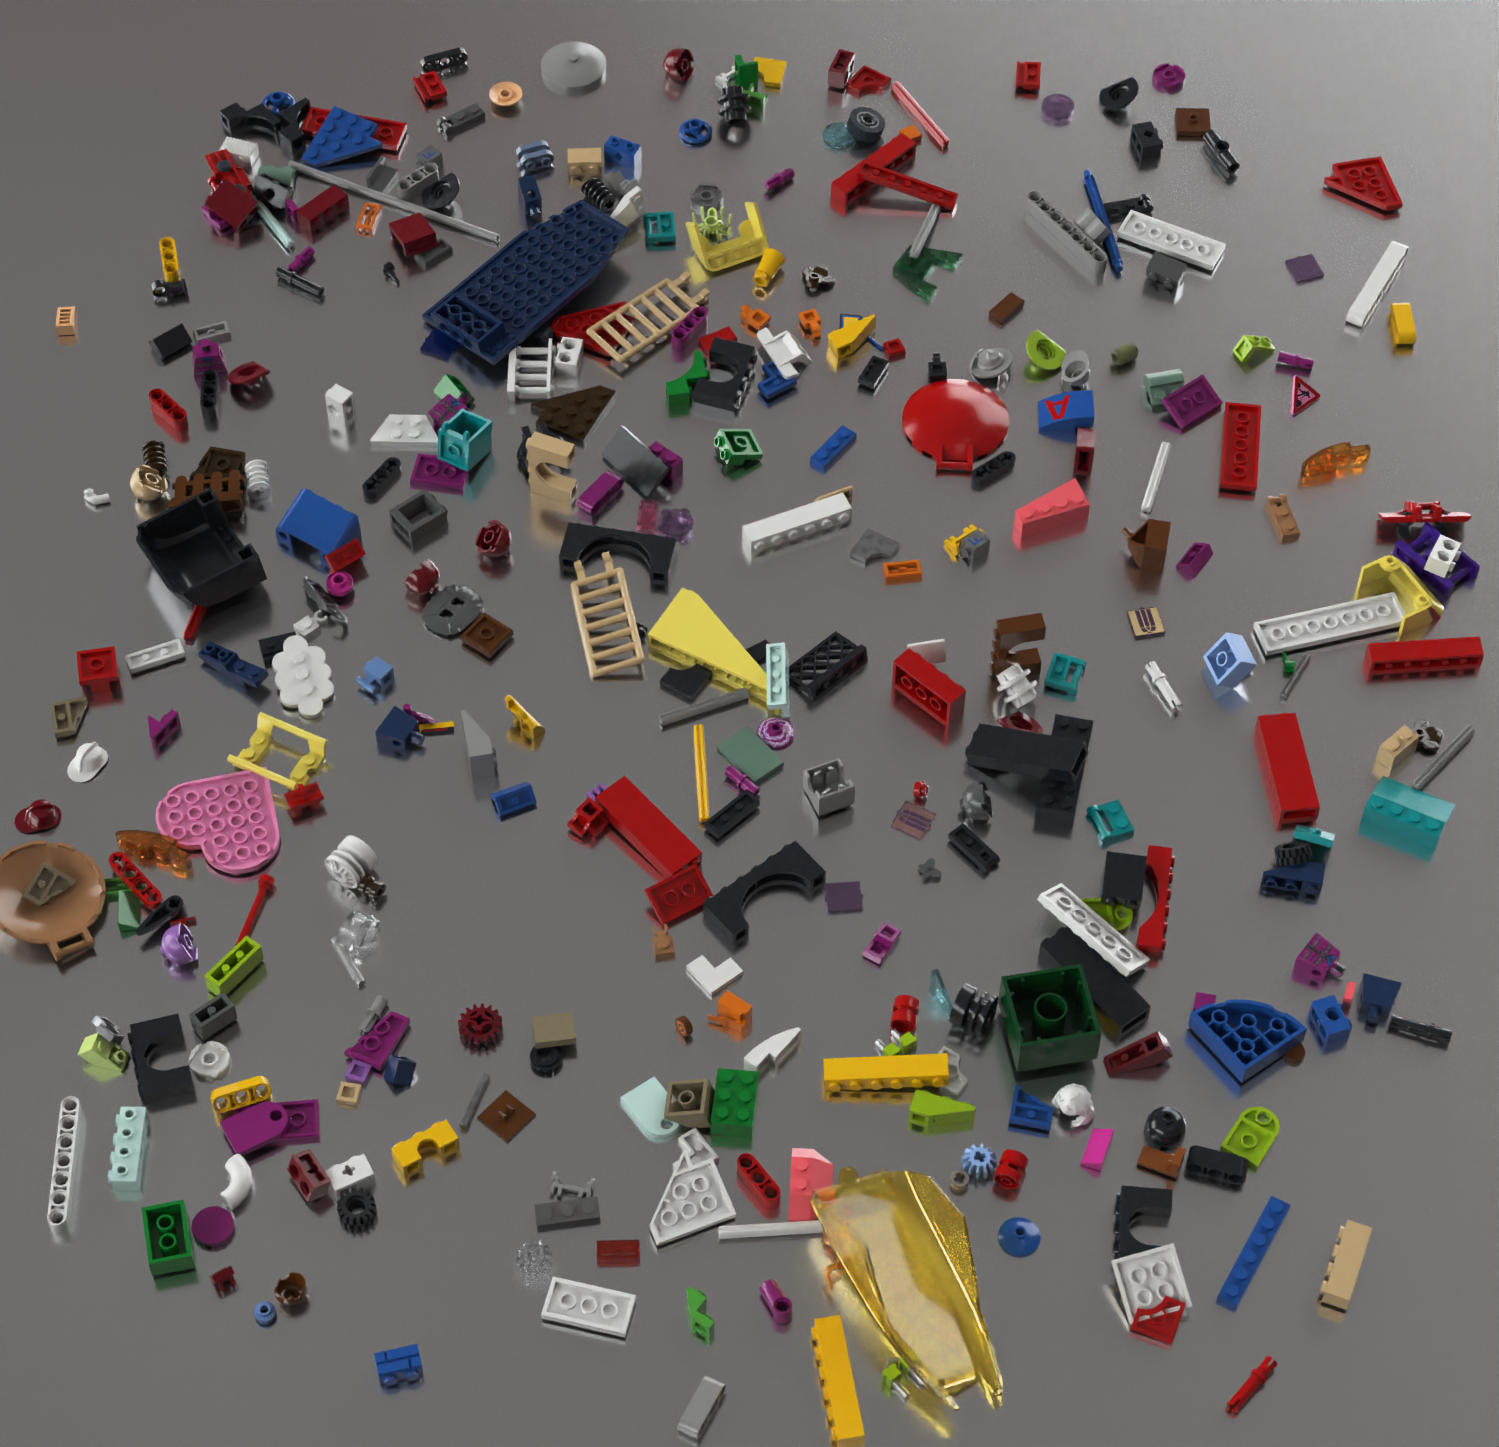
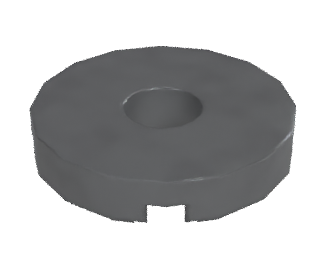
(703, 190)

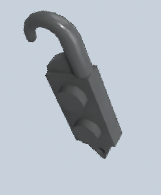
(324, 601)

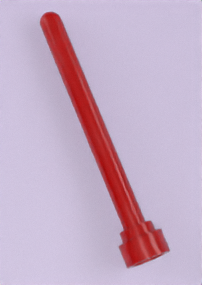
(265, 883)

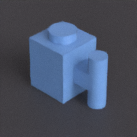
(376, 674)

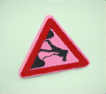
(1302, 395)

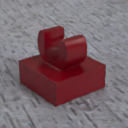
(221, 1276)

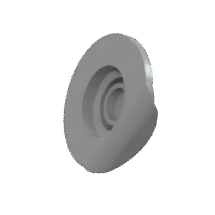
(990, 362)

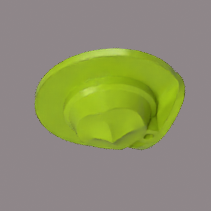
(1044, 351)

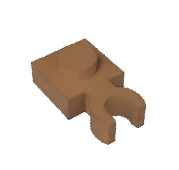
(662, 943)

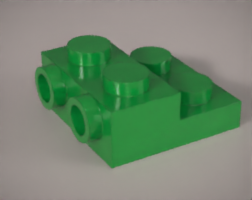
(737, 446)

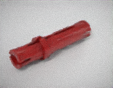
(1257, 1377)

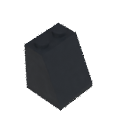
(1123, 879)

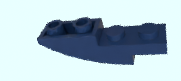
(232, 666)

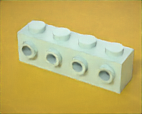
(129, 1149)

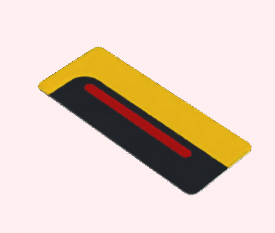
(437, 729)

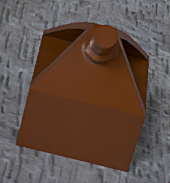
(1149, 544)

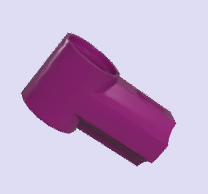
(777, 1300)

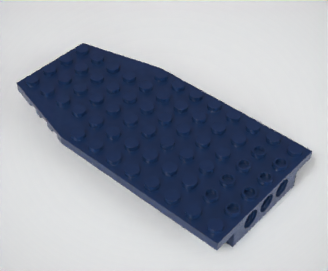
(528, 281)

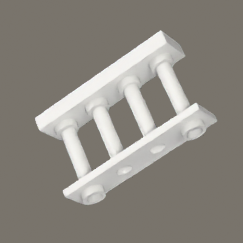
(515, 364)

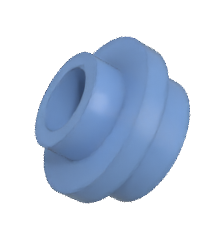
(264, 1317)

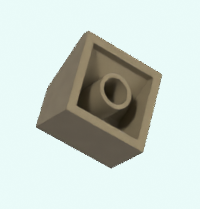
(690, 1102)

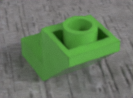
(697, 1304)

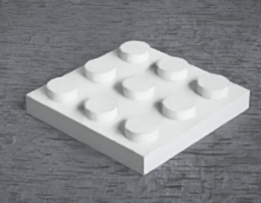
(1148, 1278)

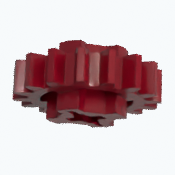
(480, 1024)

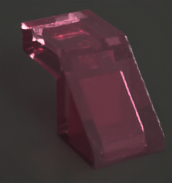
(647, 514)

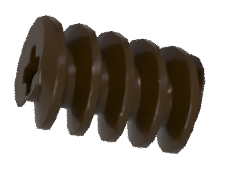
(155, 456)

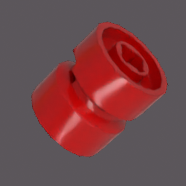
(905, 1013)
(1011, 1169)

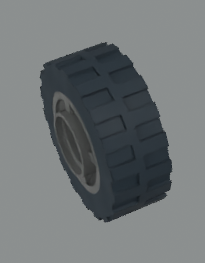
(865, 124)

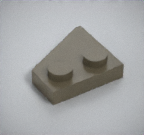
(67, 715)
(47, 885)

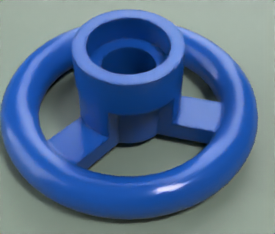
(278, 101)
(695, 127)

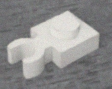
(309, 626)

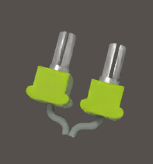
(907, 1044)
(892, 1376)

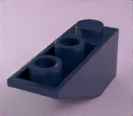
(1297, 877)

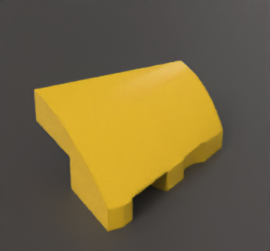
(527, 722)

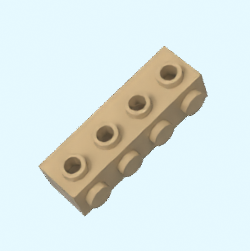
(1347, 1264)

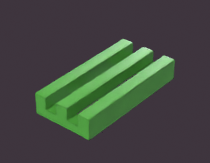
(112, 892)

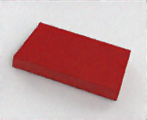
(678, 894)

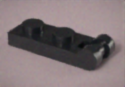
(1122, 208)
(973, 847)

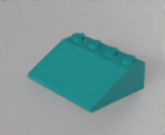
(1407, 812)

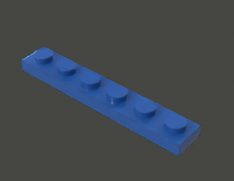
(1253, 1252)

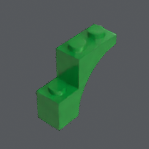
(680, 390)

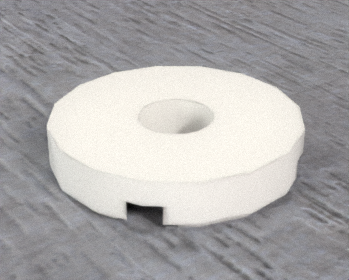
(212, 1070)

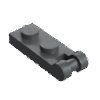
(461, 119)

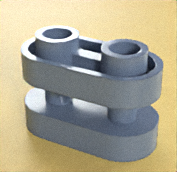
(534, 155)

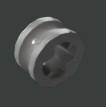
(962, 1175)

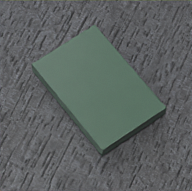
(750, 755)

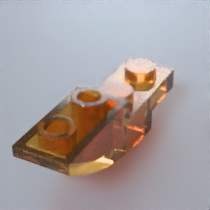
(1329, 458)
(147, 844)

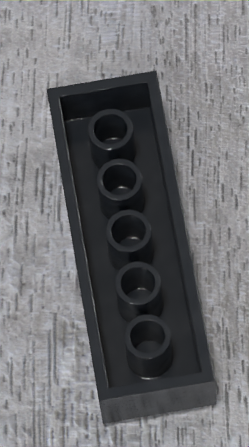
(1059, 799)

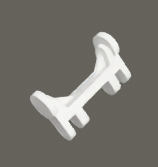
(723, 78)

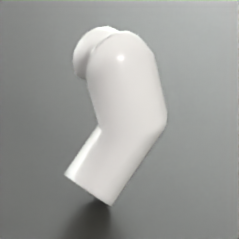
(95, 499)

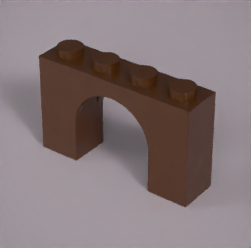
(1013, 632)

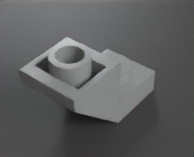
(618, 184)

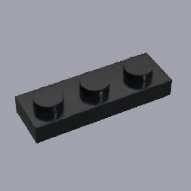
(731, 814)

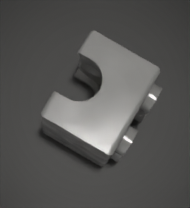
(828, 787)

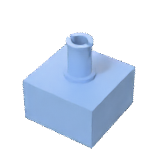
(1229, 660)

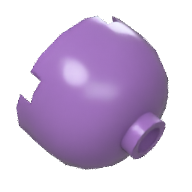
(178, 945)

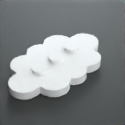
(302, 677)

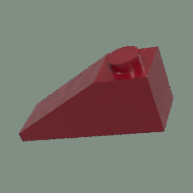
(1140, 1054)

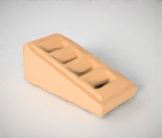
(65, 324)

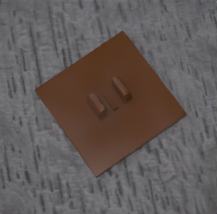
(506, 1116)

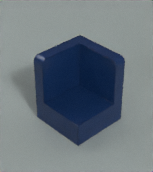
(400, 1070)

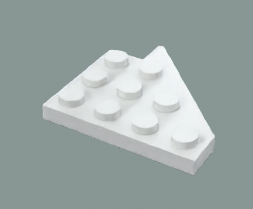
(691, 1201)

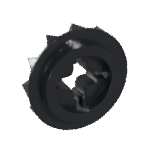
(537, 1060)

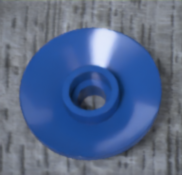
(1019, 1244)

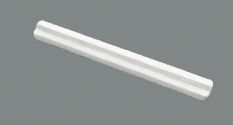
(1155, 477)
(769, 1229)

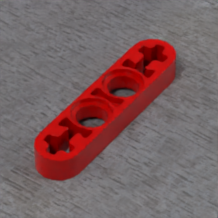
(133, 882)

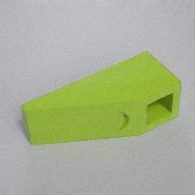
(937, 1110)

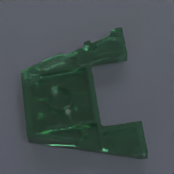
(916, 270)

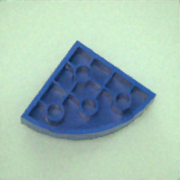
(1246, 1034)

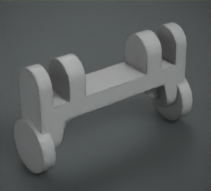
(557, 1184)

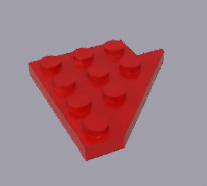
(1366, 181)
(576, 324)

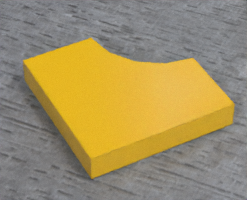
(771, 71)

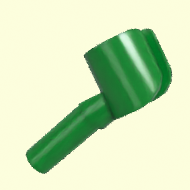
(1288, 665)

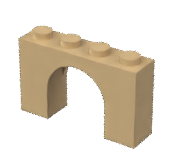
(542, 479)

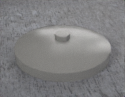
(573, 66)

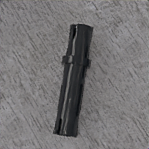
(294, 279)
(1420, 1028)

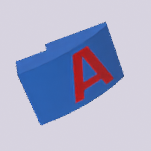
(1066, 411)

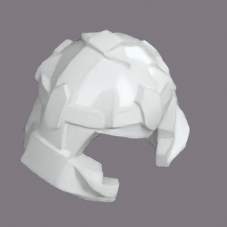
(1074, 1100)

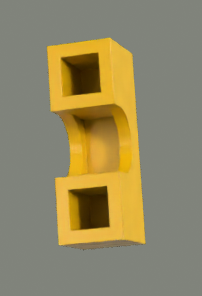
(438, 1137)

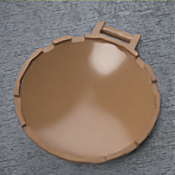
(63, 916)

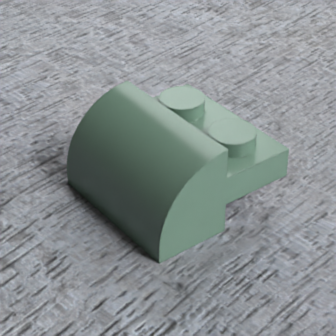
(284, 174)
(1162, 384)

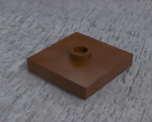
(1192, 121)
(487, 635)

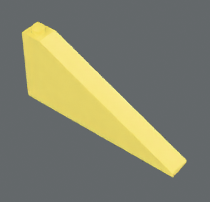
(698, 636)

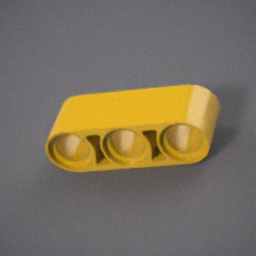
(169, 259)
(1403, 323)
(250, 1097)

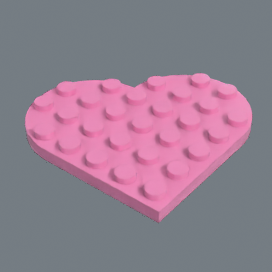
(226, 818)

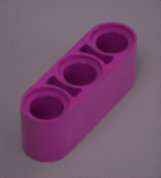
(689, 328)
(600, 492)

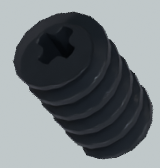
(599, 194)

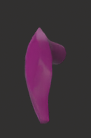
(420, 717)

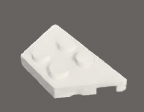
(405, 432)

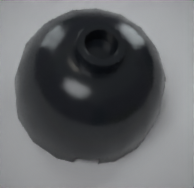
(1165, 1127)

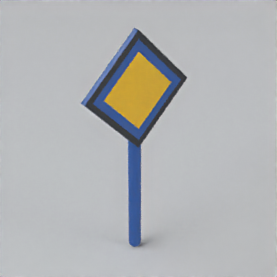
(846, 319)

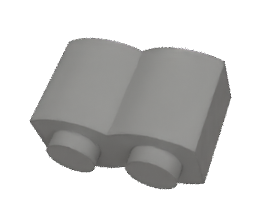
(1092, 226)

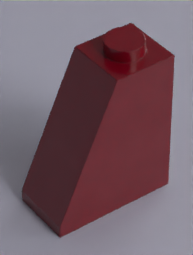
(1084, 450)

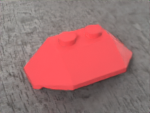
(808, 1173)

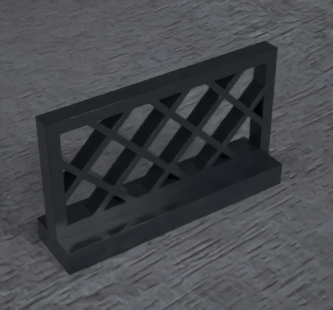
(834, 672)

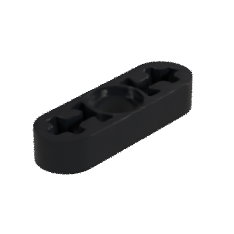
(454, 53)
(989, 475)
(380, 485)

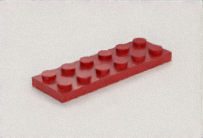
(388, 131)
(1240, 446)

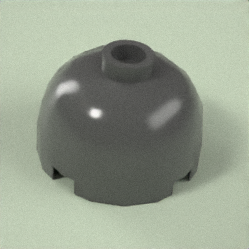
(976, 802)

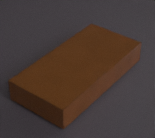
(1006, 307)

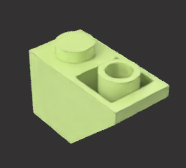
(103, 1053)

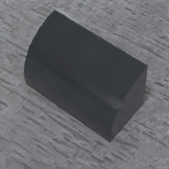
(170, 341)

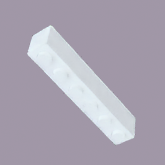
(796, 523)

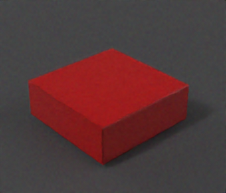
(894, 348)

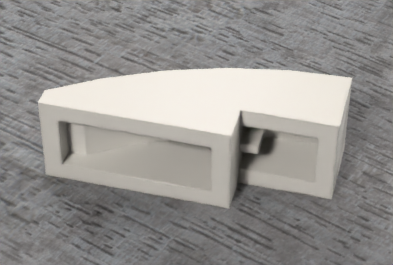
(772, 1050)

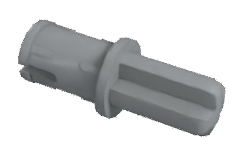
(373, 1014)

